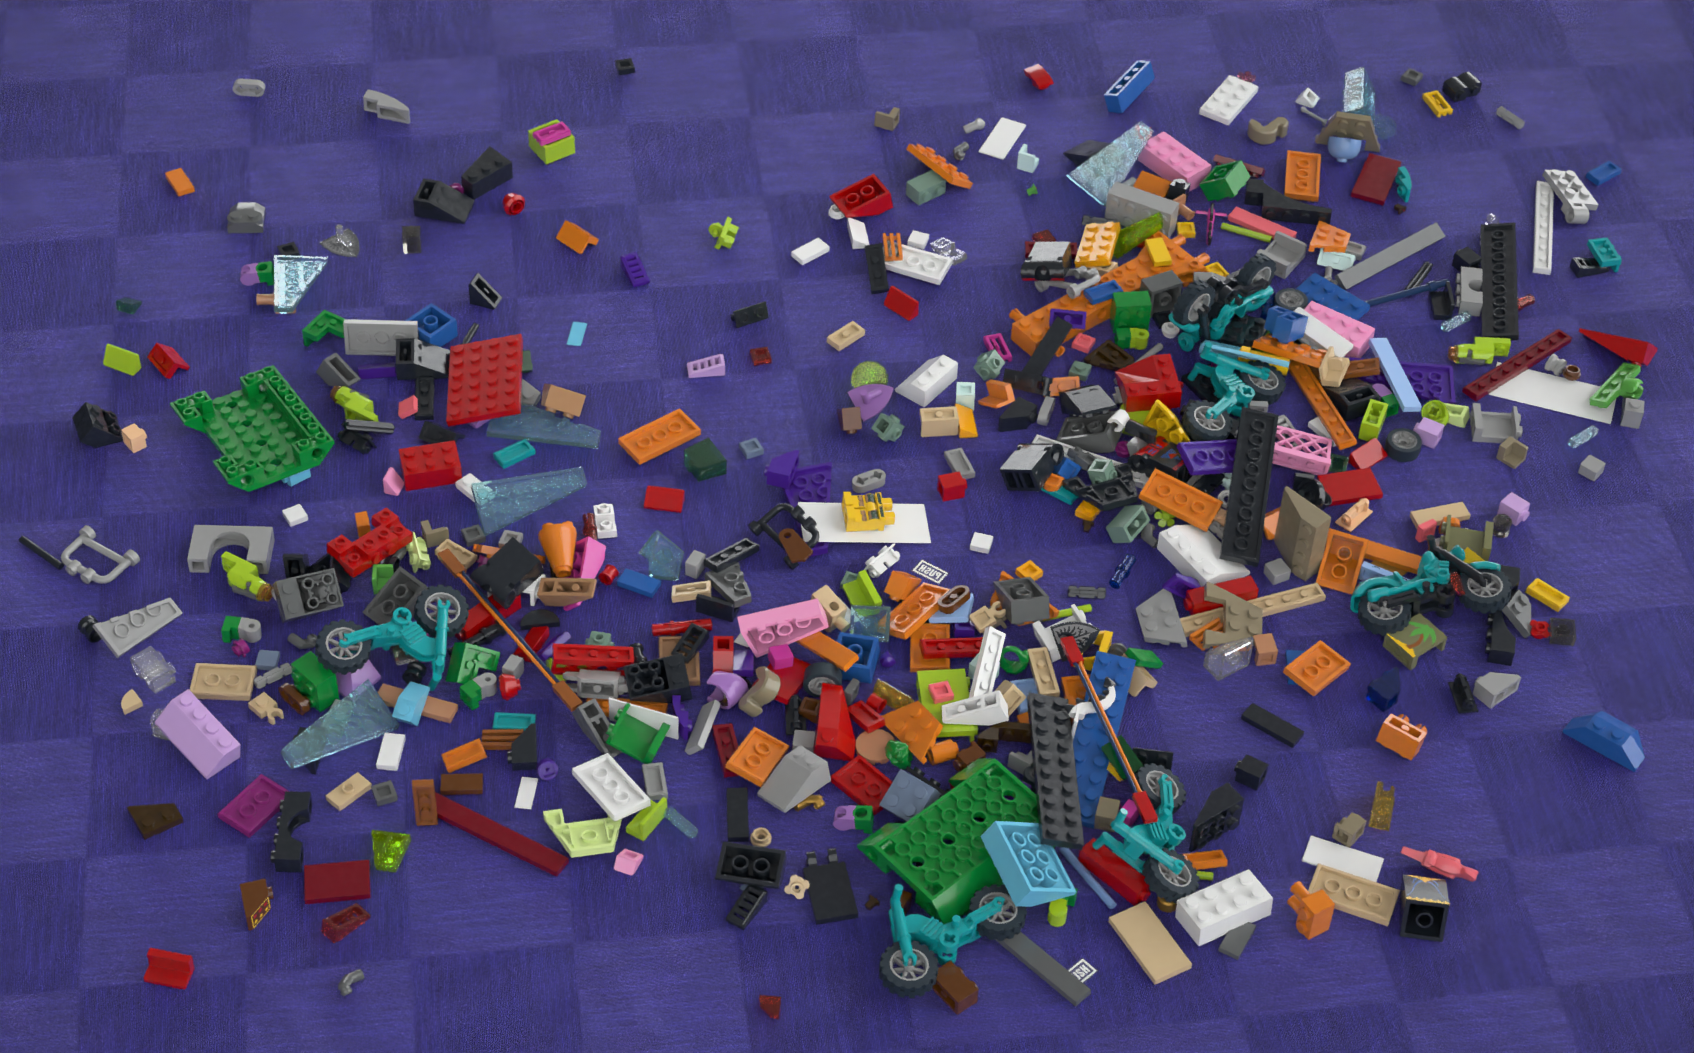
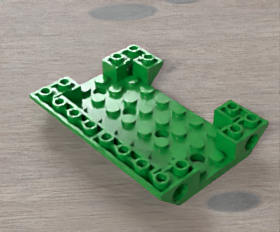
(274, 418)
(958, 869)

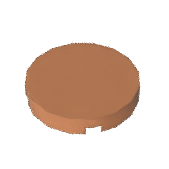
(873, 745)

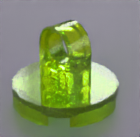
(869, 373)

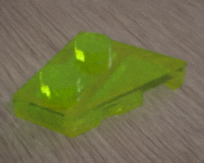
(389, 849)

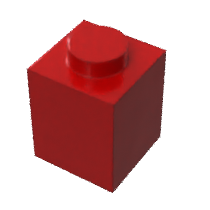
(951, 486)

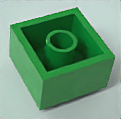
(1225, 180)
(1130, 310)
(315, 681)

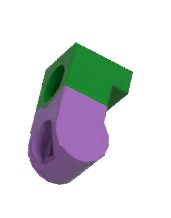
(257, 273)
(1387, 396)
(854, 818)

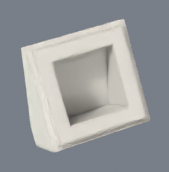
(1307, 98)

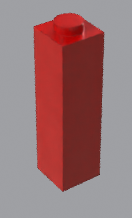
(1241, 587)
(481, 617)
(1115, 873)

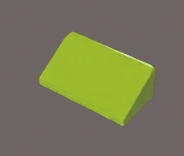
(121, 360)

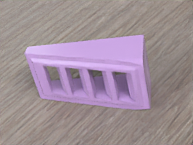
(710, 367)

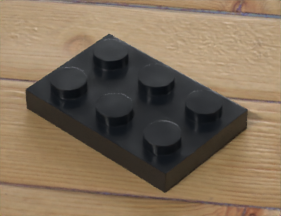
(1244, 331)

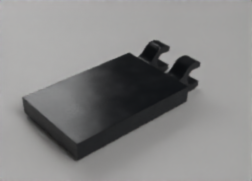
(829, 889)

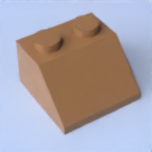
(563, 400)

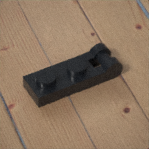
(1027, 381)

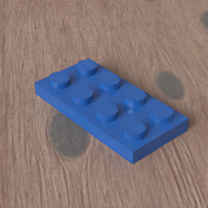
(1332, 296)

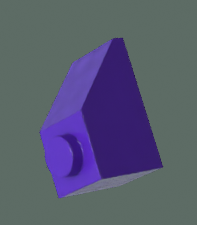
(782, 469)

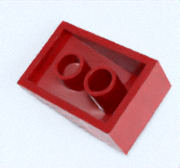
(863, 198)

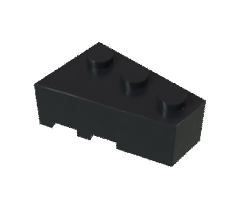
(486, 173)

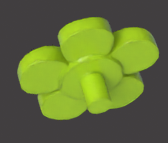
(1165, 519)

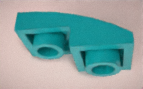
(1404, 181)

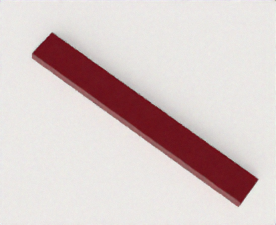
(1517, 365)
(500, 836)

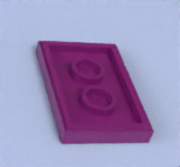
(253, 806)

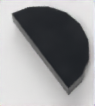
(539, 618)

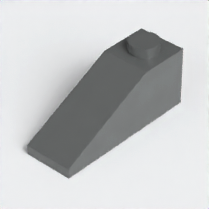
(595, 725)

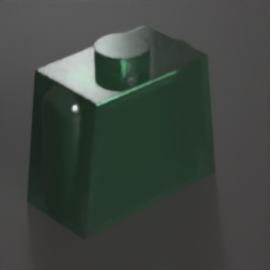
(704, 460)

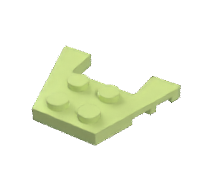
(584, 837)

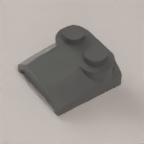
(246, 218)

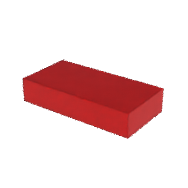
(865, 716)

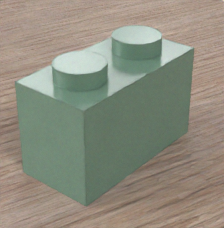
(925, 187)
(1128, 524)

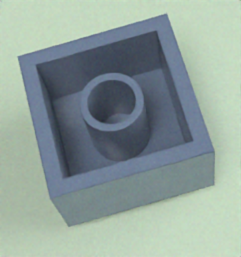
(908, 796)

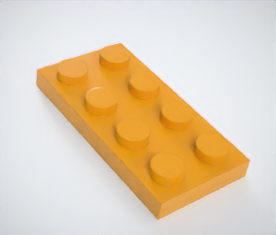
(1097, 244)

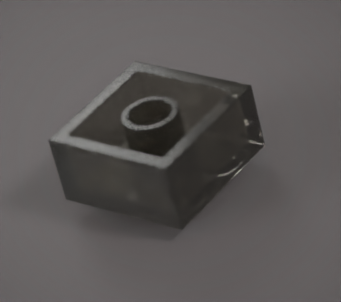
(1562, 631)

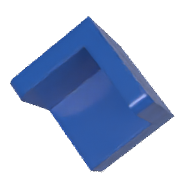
(1067, 468)

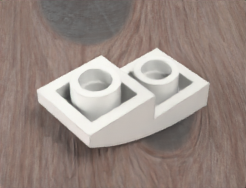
(605, 521)

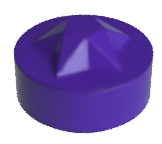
(547, 769)

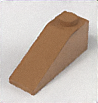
(565, 590)

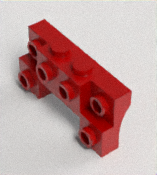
(372, 547)

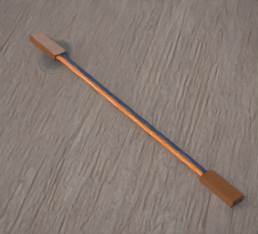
(561, 689)

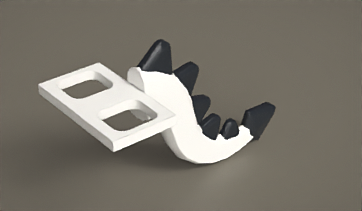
(1082, 708)

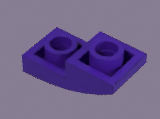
(684, 723)

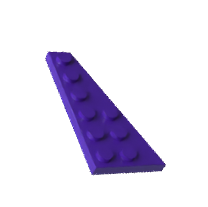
(1427, 380)
(811, 485)

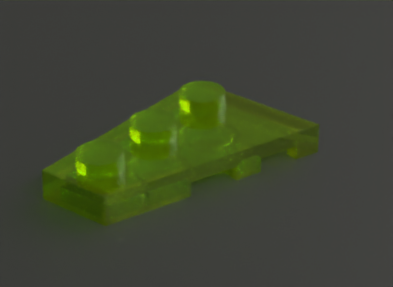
(1137, 233)

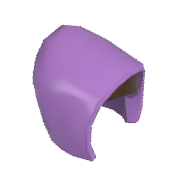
(728, 688)

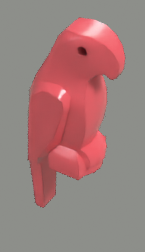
(1442, 864)

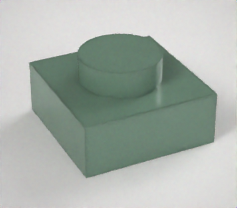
(1080, 369)

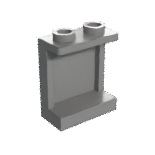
(1285, 252)
(1494, 426)

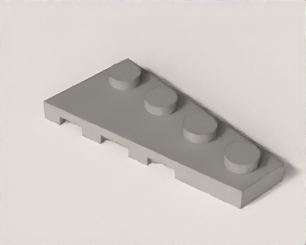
(130, 629)

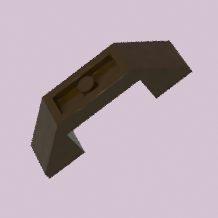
(1004, 732)

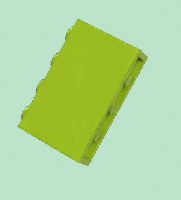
(959, 684)

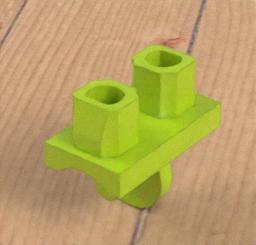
(724, 233)

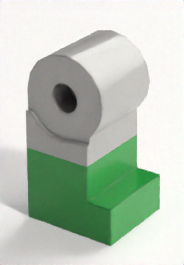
(241, 628)
(478, 689)

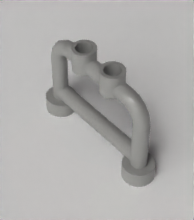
(1072, 289)
(86, 537)

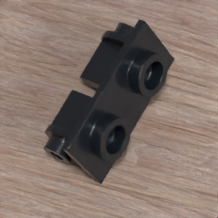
(750, 314)
(362, 441)
(1208, 482)
(1462, 695)
(794, 720)
(1157, 757)

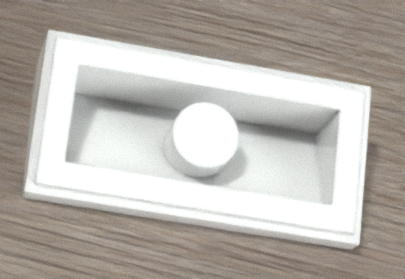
(857, 233)

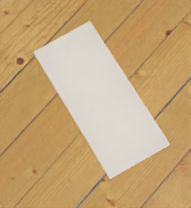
(1554, 394)
(909, 525)

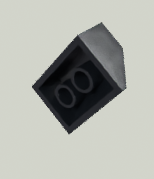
(751, 865)

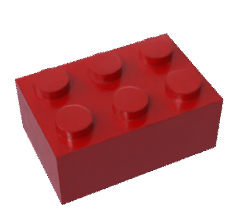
(430, 465)

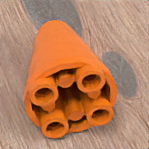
(559, 546)

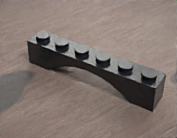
(1501, 642)

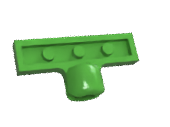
(1620, 383)

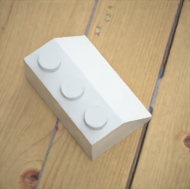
(929, 380)

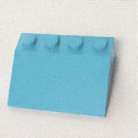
(1025, 865)

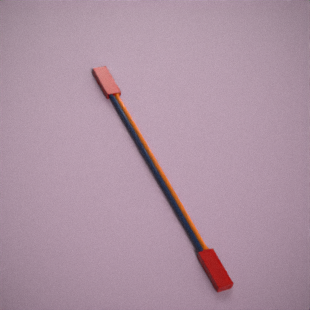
(1139, 797)

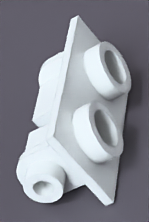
(886, 555)

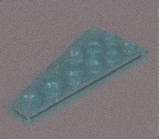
(294, 278)
(543, 427)
(349, 723)

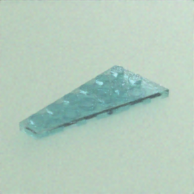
(1111, 163)
(514, 498)

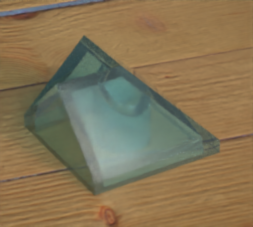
(663, 557)
(870, 621)

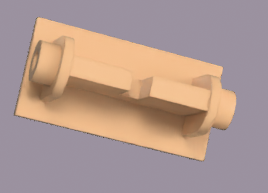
(1355, 515)

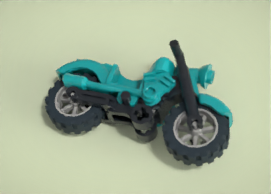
(1209, 305)
(1429, 590)

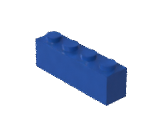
(1129, 86)

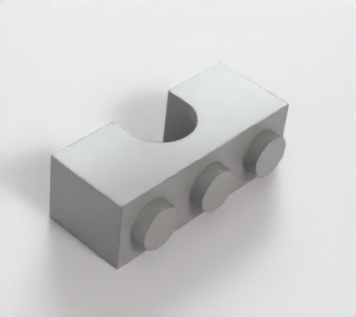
(1468, 291)

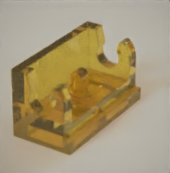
(1382, 807)

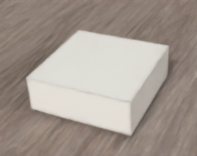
(918, 239)
(295, 515)
(981, 543)

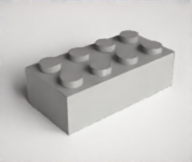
(1132, 205)

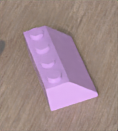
(198, 734)

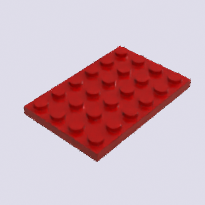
(485, 380)

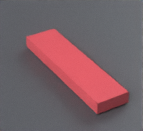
(1257, 223)

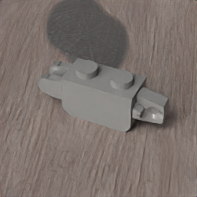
(597, 683)

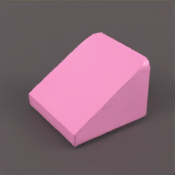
(392, 482)
(628, 861)

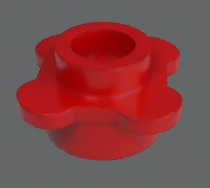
(1539, 629)

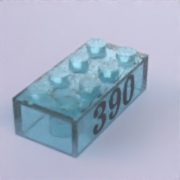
(1359, 93)

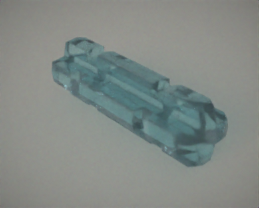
(1455, 321)
(1583, 436)
(680, 822)

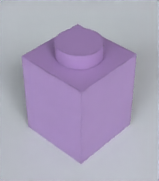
(1429, 432)
(1515, 508)

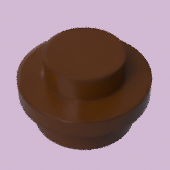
(1571, 372)

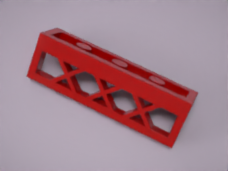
(591, 656)

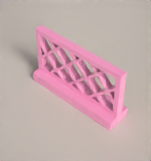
(1298, 460)

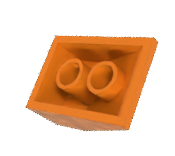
(1342, 562)

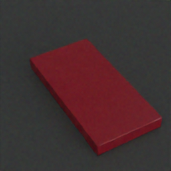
(1376, 179)

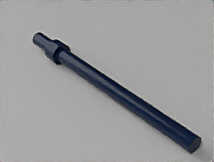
(1430, 286)

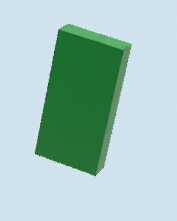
(1144, 658)

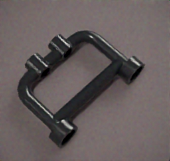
(797, 514)

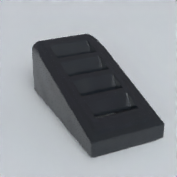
(1584, 267)
(693, 629)
(752, 894)

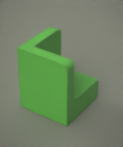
(380, 575)

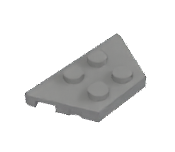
(1161, 620)

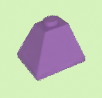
(350, 682)

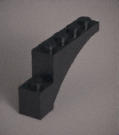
(1282, 208)

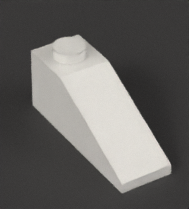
(978, 710)

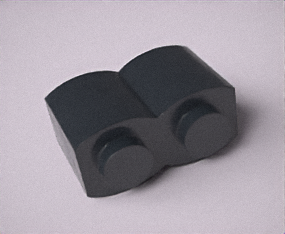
(1462, 86)

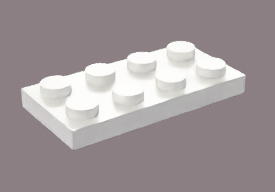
(1228, 100)
(919, 264)
(611, 787)

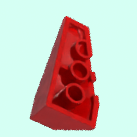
(1632, 350)

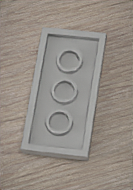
(376, 336)

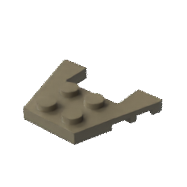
(1350, 126)
(1239, 617)

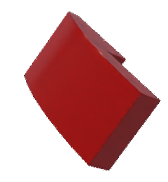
(1039, 77)

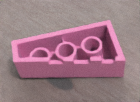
(782, 625)

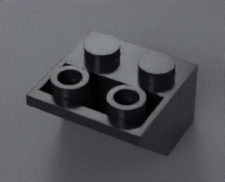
(97, 426)

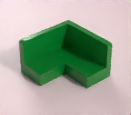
(321, 325)
(467, 660)

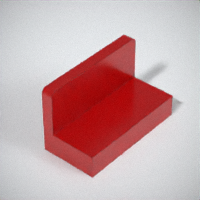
(166, 360)
(169, 968)

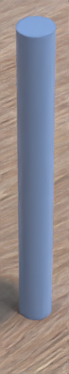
(1088, 878)

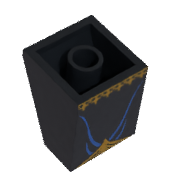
(1423, 908)

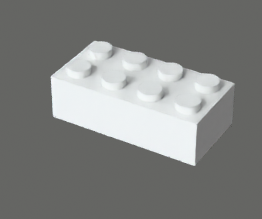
(1223, 907)

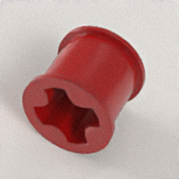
(608, 574)
(876, 703)

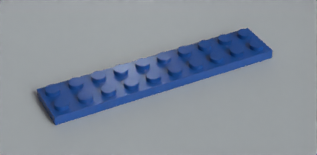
(1090, 735)

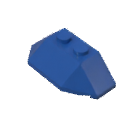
(1608, 738)

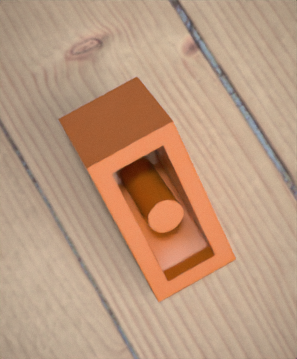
(901, 585)

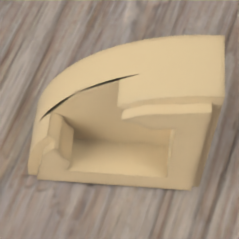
(130, 702)

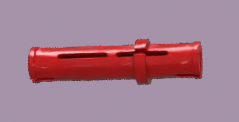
(672, 628)

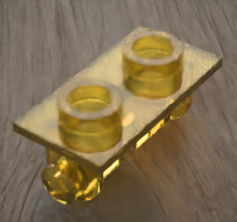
(894, 697)

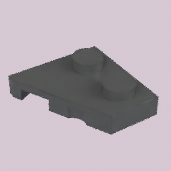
(1519, 612)

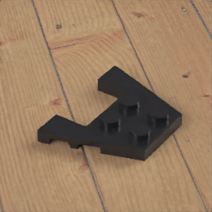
(1109, 493)

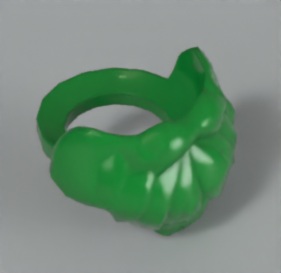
(1014, 667)
(898, 754)

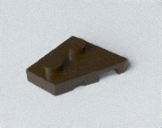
(1109, 357)
(155, 818)

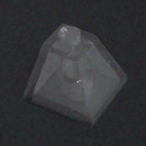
(1228, 658)

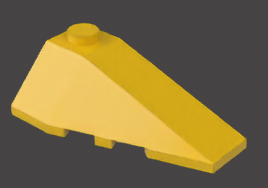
(1166, 423)

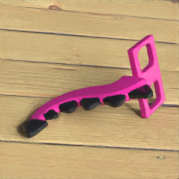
(1210, 221)

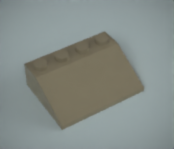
(1301, 534)

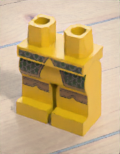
(866, 512)

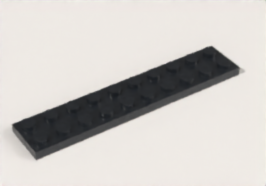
(1499, 281)
(1249, 487)
(1054, 772)

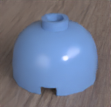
(1343, 148)

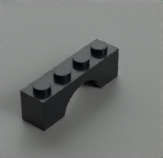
(295, 811)

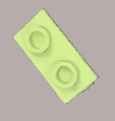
(418, 554)

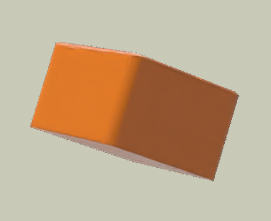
(362, 523)

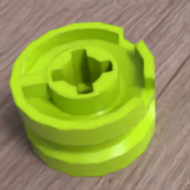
(1437, 407)

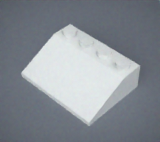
(1198, 555)

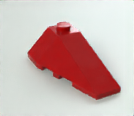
(834, 729)

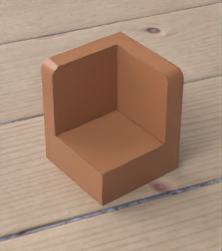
(1265, 649)

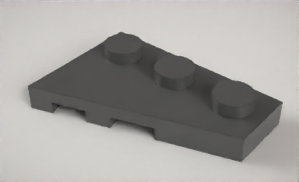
(731, 585)

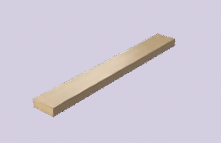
(1269, 604)

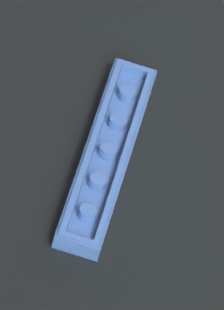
(1395, 375)

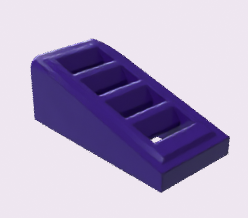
(634, 268)
(1179, 584)
(964, 629)

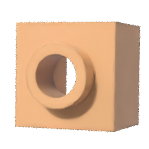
(134, 438)

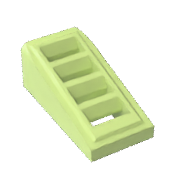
(1458, 414)

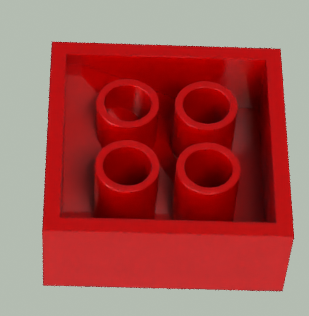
(1149, 381)

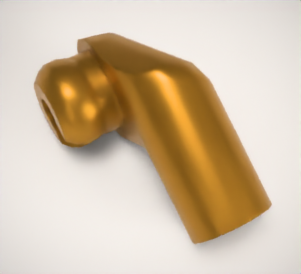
(812, 799)

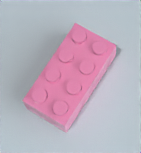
(1174, 160)
(1347, 327)

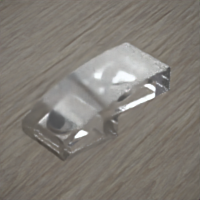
(947, 248)

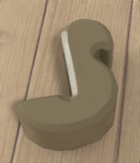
(1267, 134)
(761, 693)

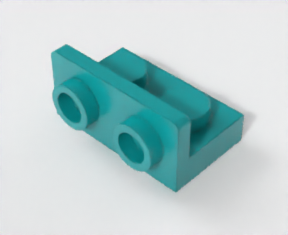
(1605, 253)

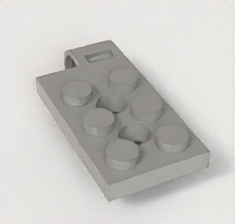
(1572, 193)

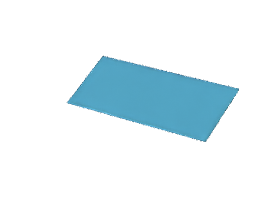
(576, 334)

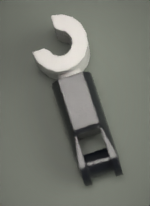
(1132, 427)

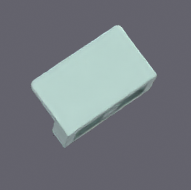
(1336, 260)

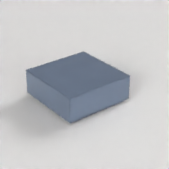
(751, 448)
(267, 660)

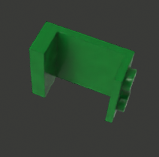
(635, 736)

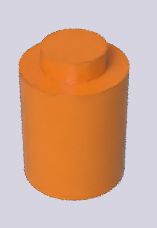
(942, 752)

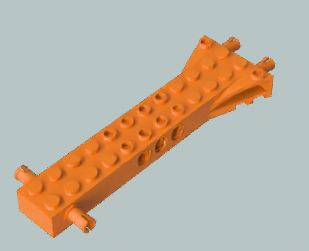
(1030, 329)

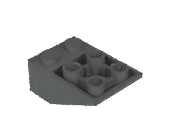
(307, 595)

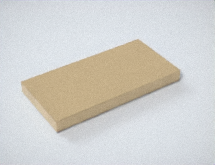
(1355, 894)
(1150, 943)

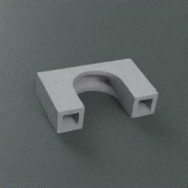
(210, 538)

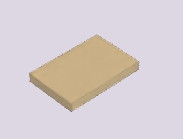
(223, 681)

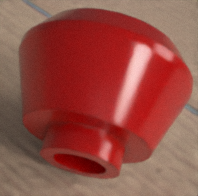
(513, 203)
(509, 686)

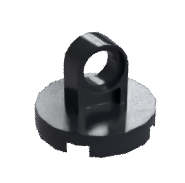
(1315, 493)

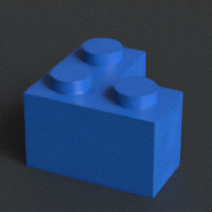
(1285, 324)

